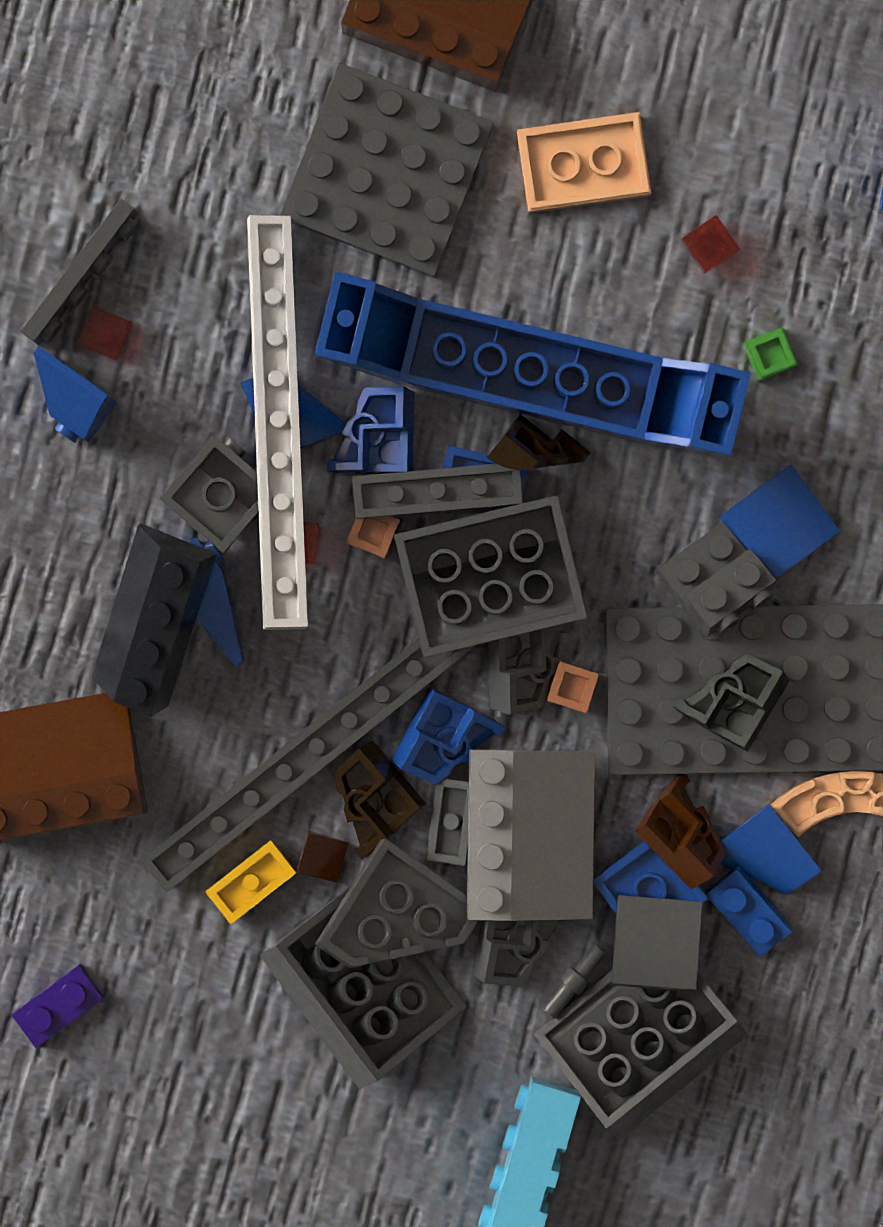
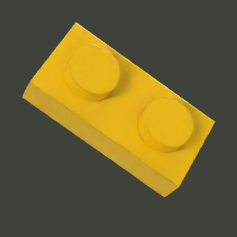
(251, 881)

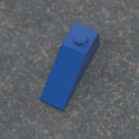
(216, 609)

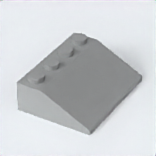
(530, 835)

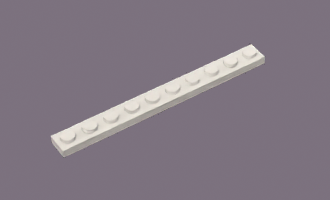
(277, 423)

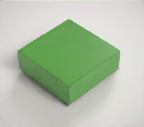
(770, 354)

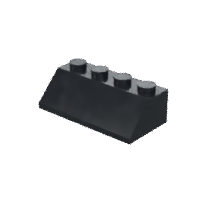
(152, 620)

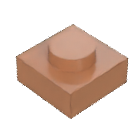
(373, 534)
(572, 687)

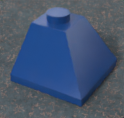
(71, 398)

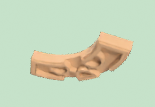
(828, 797)

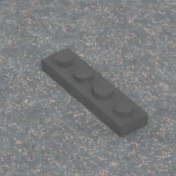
(71, 287)
(436, 490)

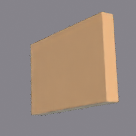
(583, 162)

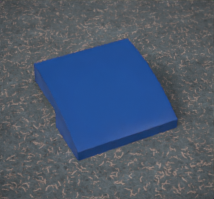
(780, 521)

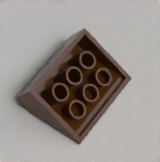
(451, 36)
(68, 766)

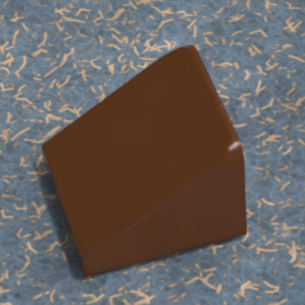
(322, 856)

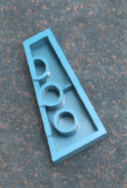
(532, 1155)

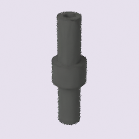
(574, 980)

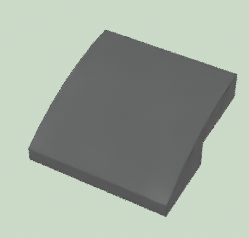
(449, 823)
(656, 943)

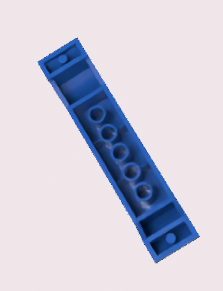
(531, 369)

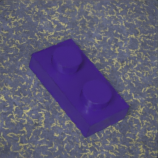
(57, 1005)

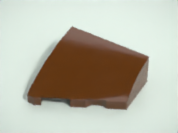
(682, 834)

